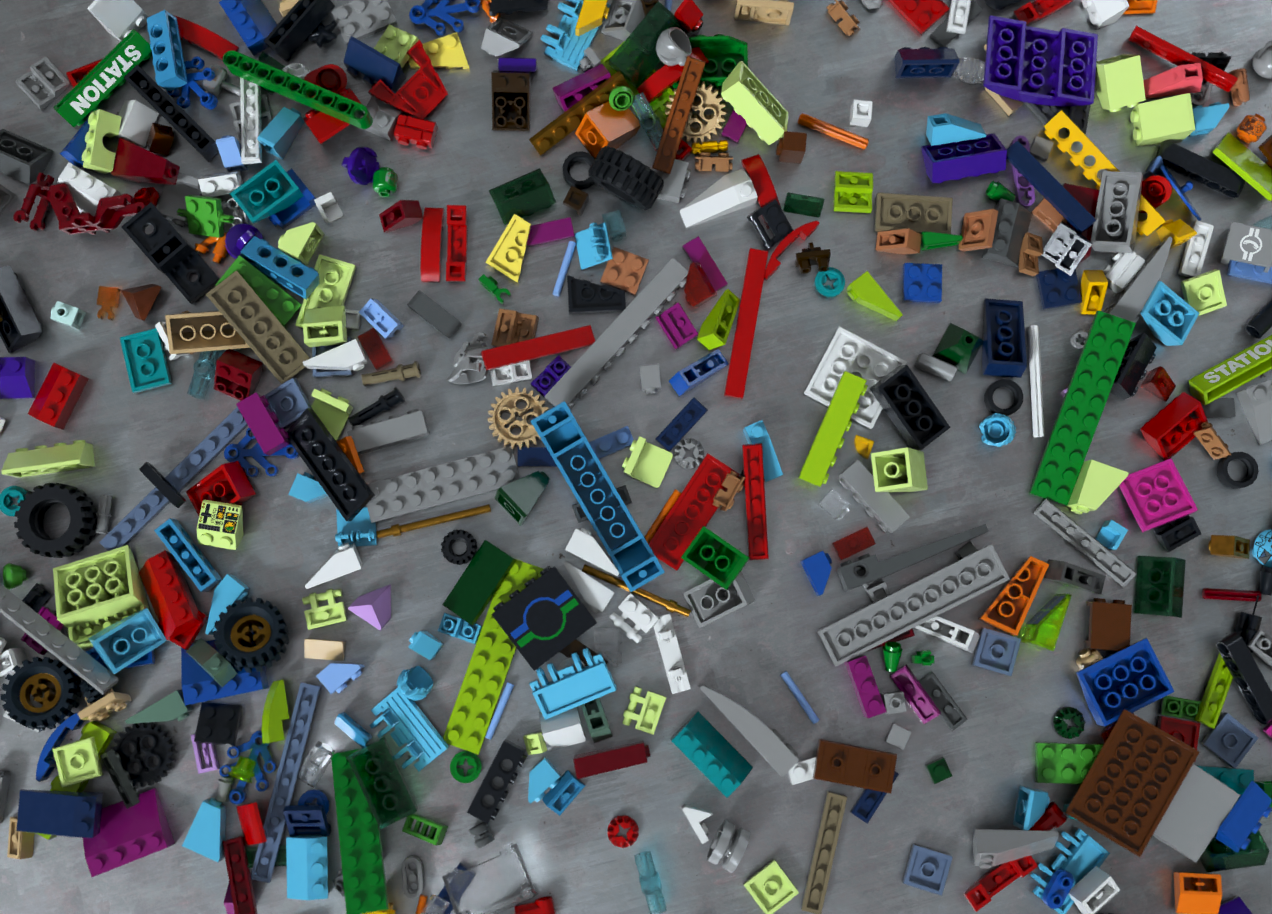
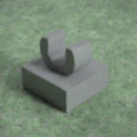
(590, 60)

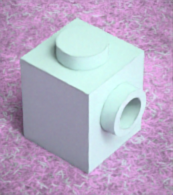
(67, 315)

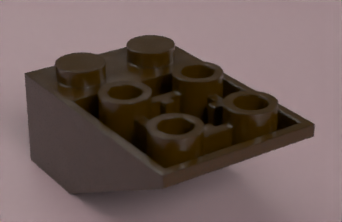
(511, 100)

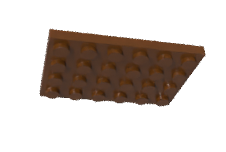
(1132, 782)

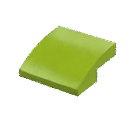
(853, 192)

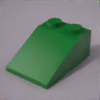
(715, 558)

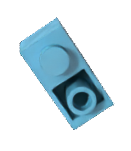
(1207, 117)
(307, 488)
(425, 644)
(540, 778)

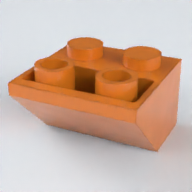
(1197, 893)

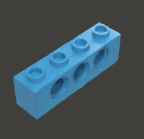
(166, 50)
(285, 276)
(188, 555)

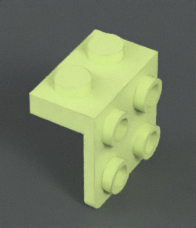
(331, 411)
(647, 462)

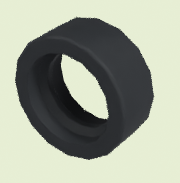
(577, 156)
(1014, 387)
(1252, 470)

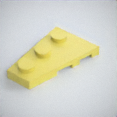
(444, 53)
(510, 249)

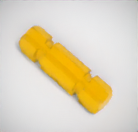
(710, 146)

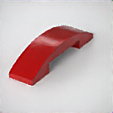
(1039, 9)
(204, 38)
(666, 77)
(761, 180)
(803, 231)
(456, 243)
(431, 244)
(997, 879)

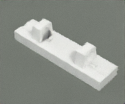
(671, 654)

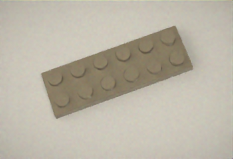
(258, 327)

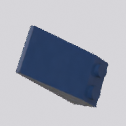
(1003, 338)
(60, 813)

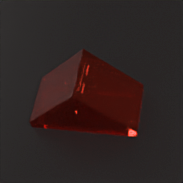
(1159, 383)

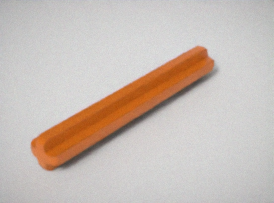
(833, 131)

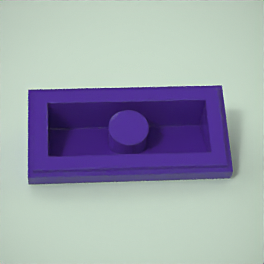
(517, 64)

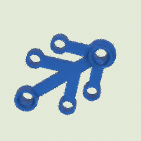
(442, 11)
(207, 99)
(257, 453)
(256, 749)

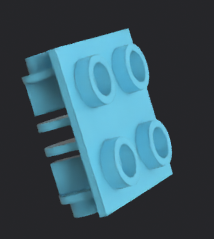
(593, 245)
(357, 531)

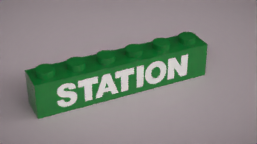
(103, 79)

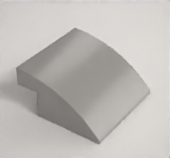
(1195, 813)

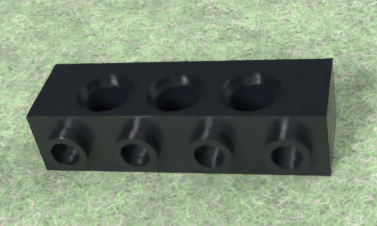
(478, 806)

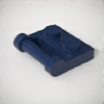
(301, 816)

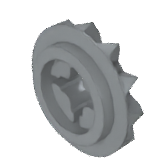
(689, 462)

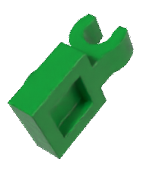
(490, 284)
(923, 657)

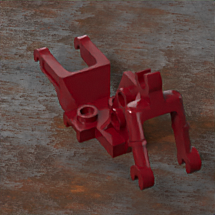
(107, 217)

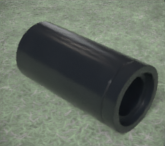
(1260, 322)

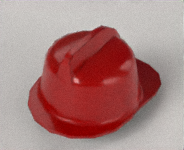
(328, 77)
(1156, 190)

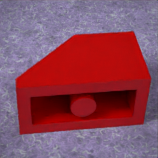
(689, 15)

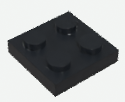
(218, 724)

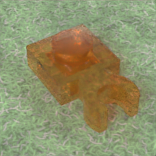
(107, 298)

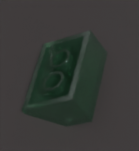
(522, 196)
(1160, 586)
(1221, 857)

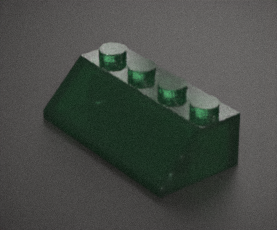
(638, 53)
(382, 783)

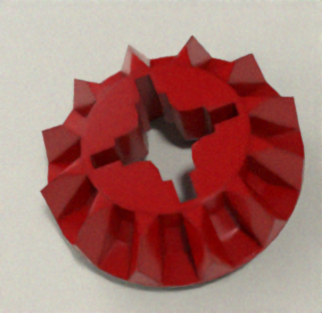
(625, 822)

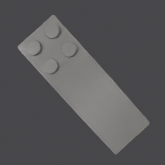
(1137, 292)
(764, 740)

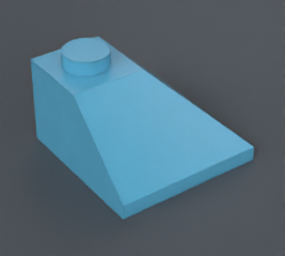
(1029, 807)

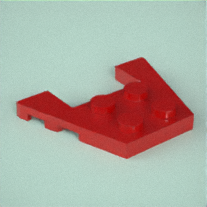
(419, 93)

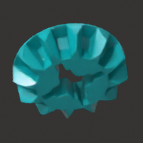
(832, 274)
(6, 501)

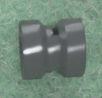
(484, 838)

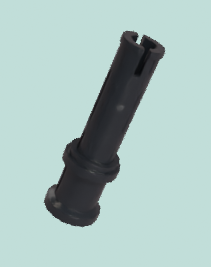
(384, 403)

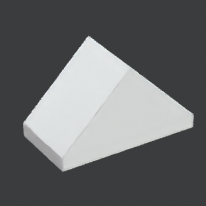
(10, 659)

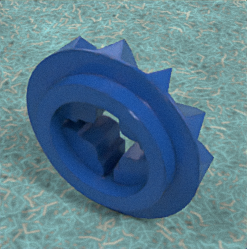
(311, 795)

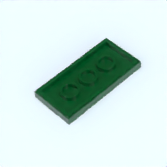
(479, 582)

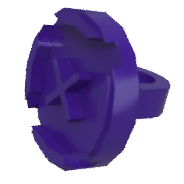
(361, 165)
(238, 237)

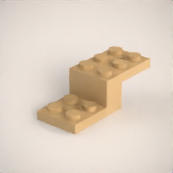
(764, 11)

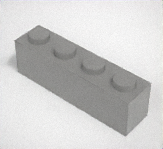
(389, 432)
(877, 504)

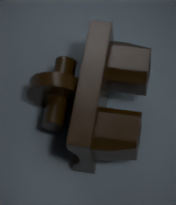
(812, 256)

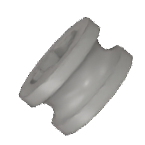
(1077, 344)

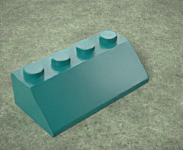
(712, 754)

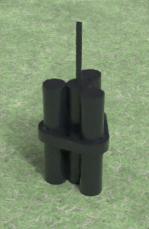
(1248, 625)

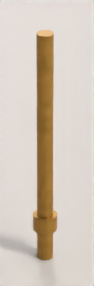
(397, 529)
(671, 605)

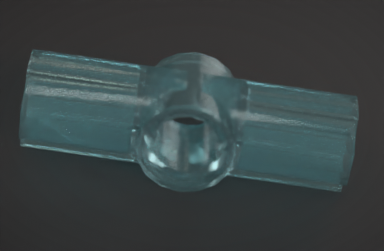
(644, 111)
(201, 381)
(650, 882)

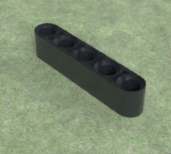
(1200, 169)
(1247, 676)

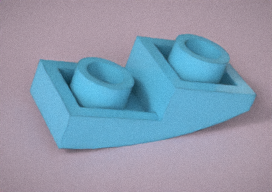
(459, 628)

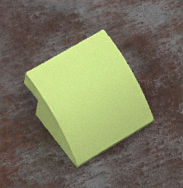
(97, 593)

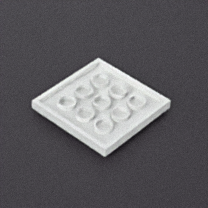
(860, 358)

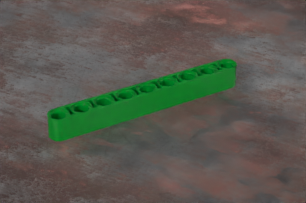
(287, 85)

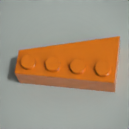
(1014, 600)

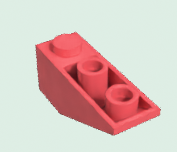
(1175, 81)

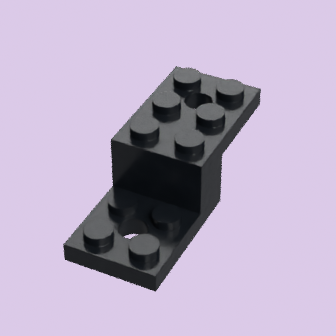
(171, 253)

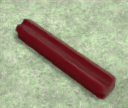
(1226, 594)

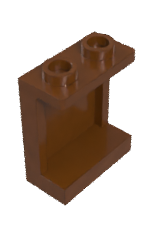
(1109, 625)

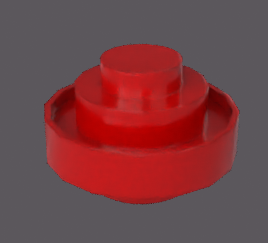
(146, 196)

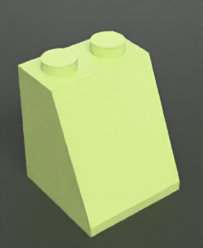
(1119, 82)
(1163, 120)
(899, 470)
(1094, 486)

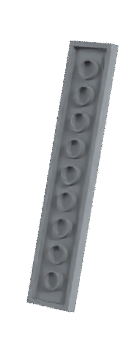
(913, 605)

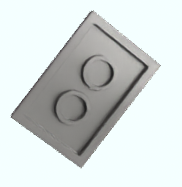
(363, 18)

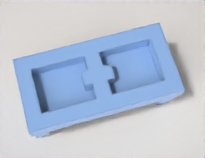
(381, 318)

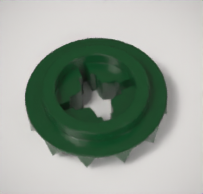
(1061, 727)

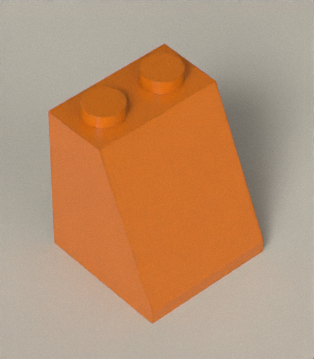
(606, 127)

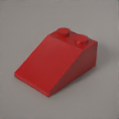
(224, 485)

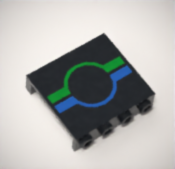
(543, 617)

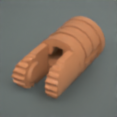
(1240, 90)

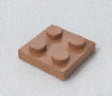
(978, 230)
(624, 271)

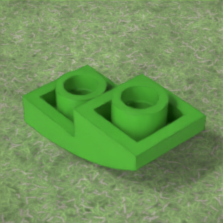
(1179, 707)

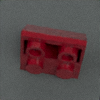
(237, 374)

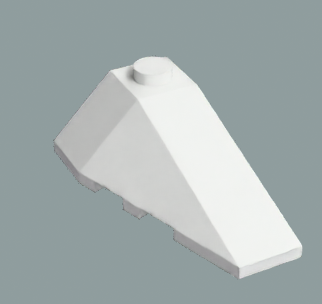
(723, 197)

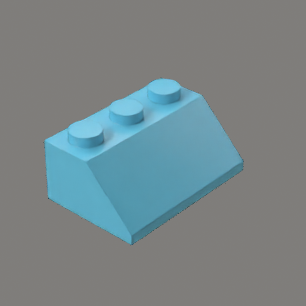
(307, 867)

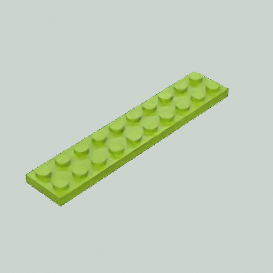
(486, 669)

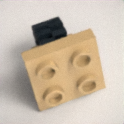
(101, 705)

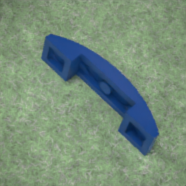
(46, 763)

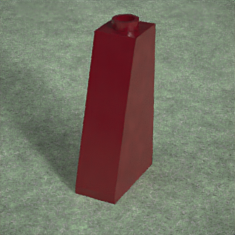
(141, 165)
(1088, 199)
(610, 759)

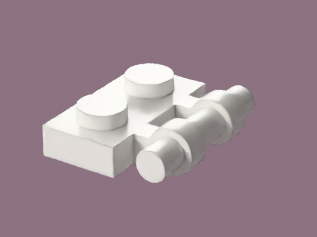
(638, 613)

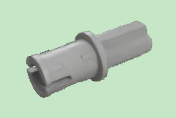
(103, 514)

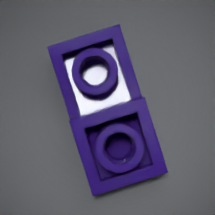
(550, 376)

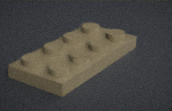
(913, 212)

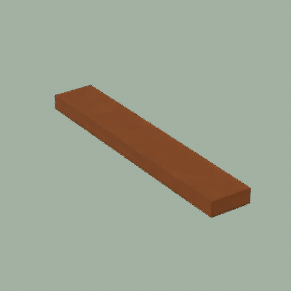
(678, 115)

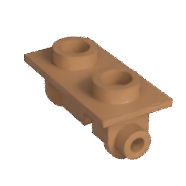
(839, 11)
(721, 162)
(1212, 443)
(733, 486)

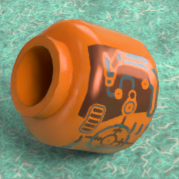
(1251, 128)

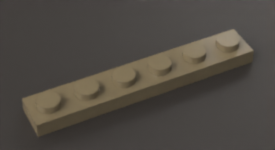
(824, 853)

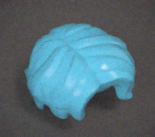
(997, 430)
(415, 683)

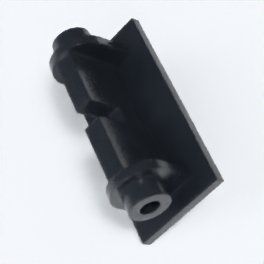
(1218, 60)
(37, 597)

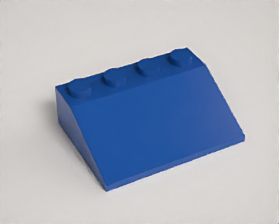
(1123, 681)
(201, 687)

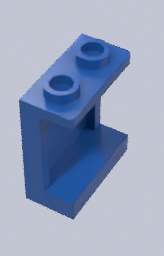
(287, 216)

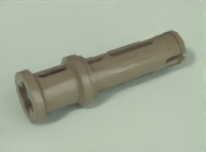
(400, 372)

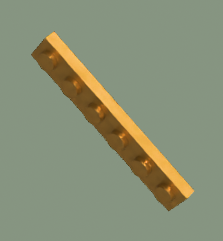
(573, 116)

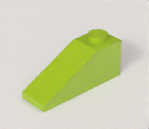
(870, 294)
(719, 321)

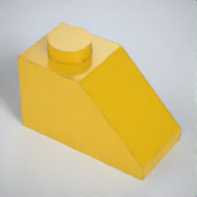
(591, 16)
(1177, 230)
(1092, 291)

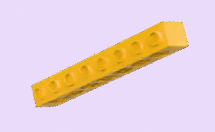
(1061, 120)

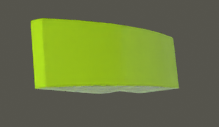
(274, 712)

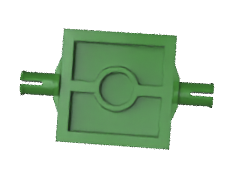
(205, 216)

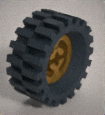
(234, 632)
(29, 681)

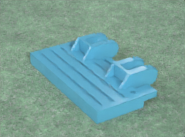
(569, 47)
(572, 687)
(410, 728)
(1080, 861)

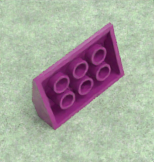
(128, 834)

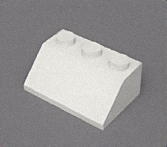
(1105, 11)
(85, 188)

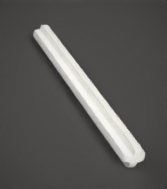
(1036, 381)

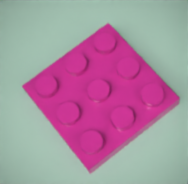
(1157, 495)

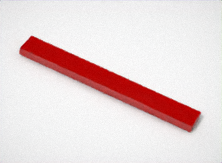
(746, 323)

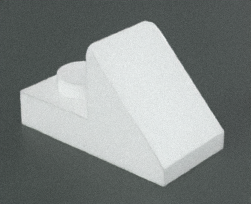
(695, 816)

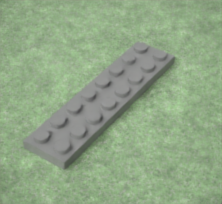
(442, 484)

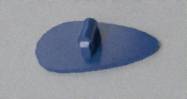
(1181, 190)

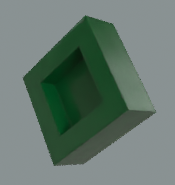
(938, 770)

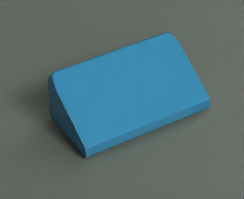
(353, 729)
(563, 793)

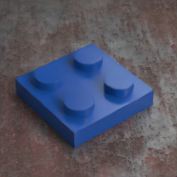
(922, 282)

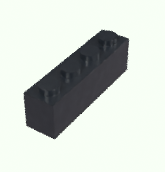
(297, 26)

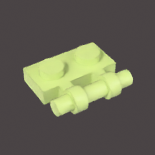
(327, 614)
(650, 711)

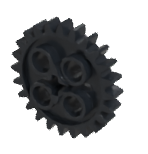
(161, 749)

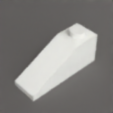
(344, 357)
(341, 562)
(592, 591)
(950, 633)

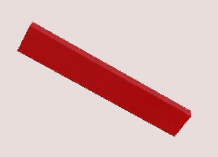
(1180, 57)
(537, 347)
(755, 501)

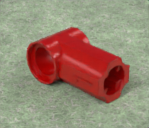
(1050, 819)
(540, 906)

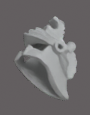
(469, 362)

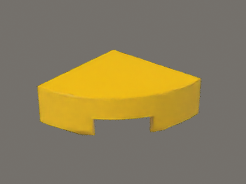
(863, 446)

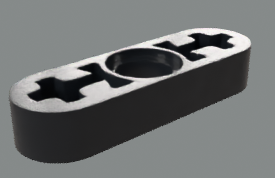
(162, 484)

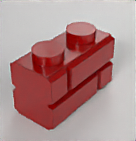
(415, 131)

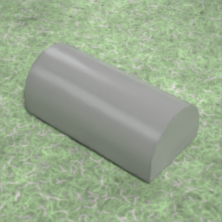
(936, 366)

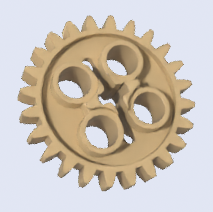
(708, 100)
(508, 404)

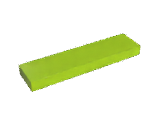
(1214, 694)

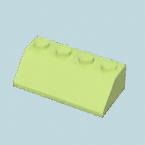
(755, 103)
(49, 460)

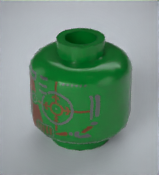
(385, 181)

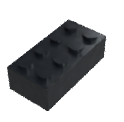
(909, 407)

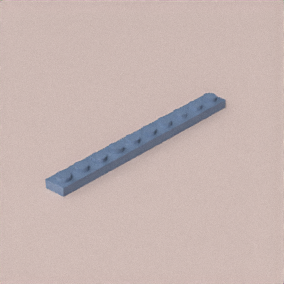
(178, 478)
(285, 781)

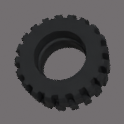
(626, 178)
(31, 520)

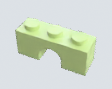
(96, 156)

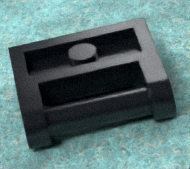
(775, 220)

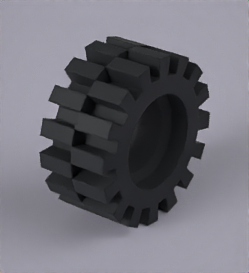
(450, 539)

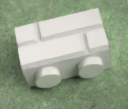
(1122, 270)

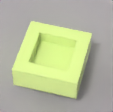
(535, 743)

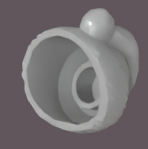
(673, 47)
(1263, 61)

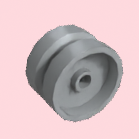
(729, 846)

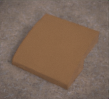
(513, 327)

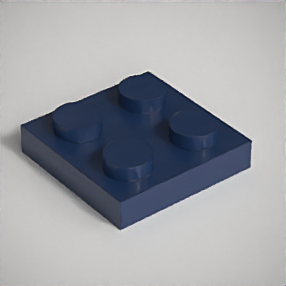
(1058, 289)

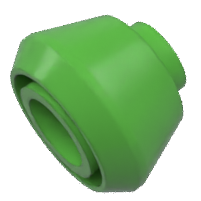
(621, 98)
(13, 575)

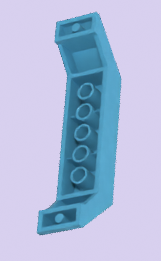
(597, 496)

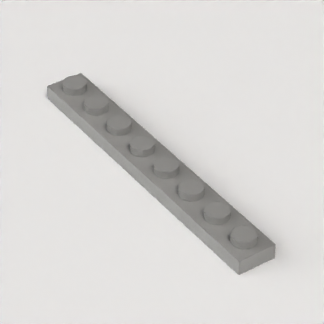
(56, 642)

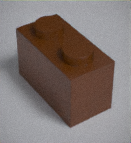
(791, 147)

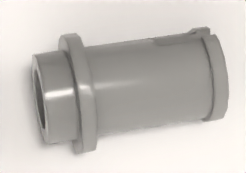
(224, 788)

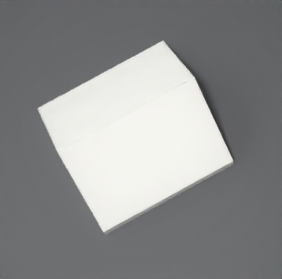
(136, 122)
(562, 729)

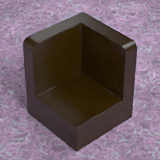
(576, 200)

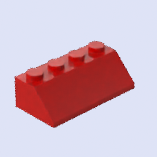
(169, 595)

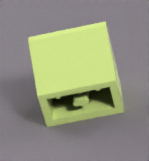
(325, 326)

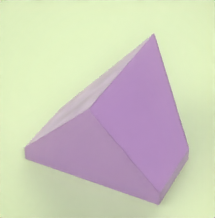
(374, 607)

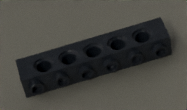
(172, 112)

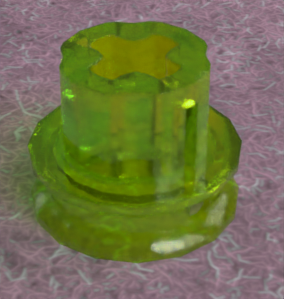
(243, 769)

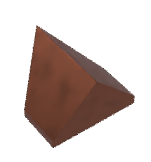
(141, 299)

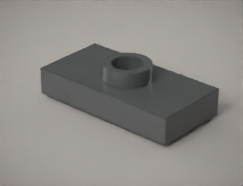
(1079, 116)

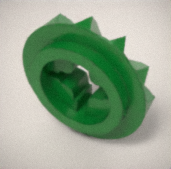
(458, 772)

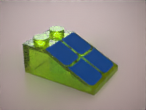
(1046, 624)

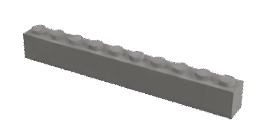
(618, 334)

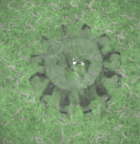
(970, 70)

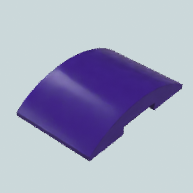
(1040, 63)

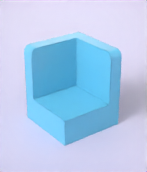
(1111, 534)

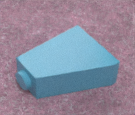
(281, 132)
(208, 830)

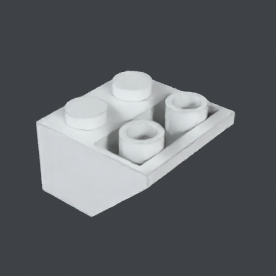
(1094, 891)

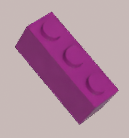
(575, 89)
(263, 423)
(865, 686)

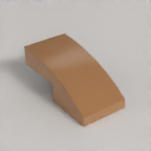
(1030, 251)

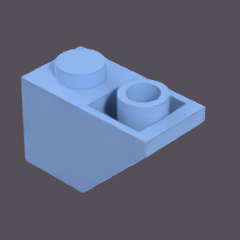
(230, 153)
(338, 674)

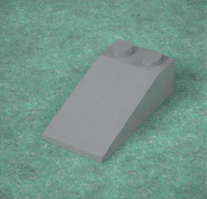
(1117, 212)
(1003, 846)

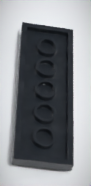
(329, 464)

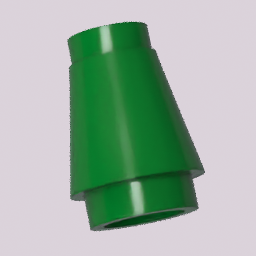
(998, 191)
(892, 653)

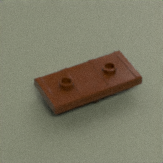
(855, 766)

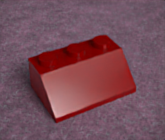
(324, 125)
(58, 396)
(1173, 427)

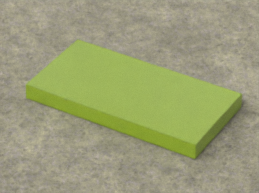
(1245, 164)

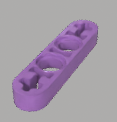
(1030, 194)

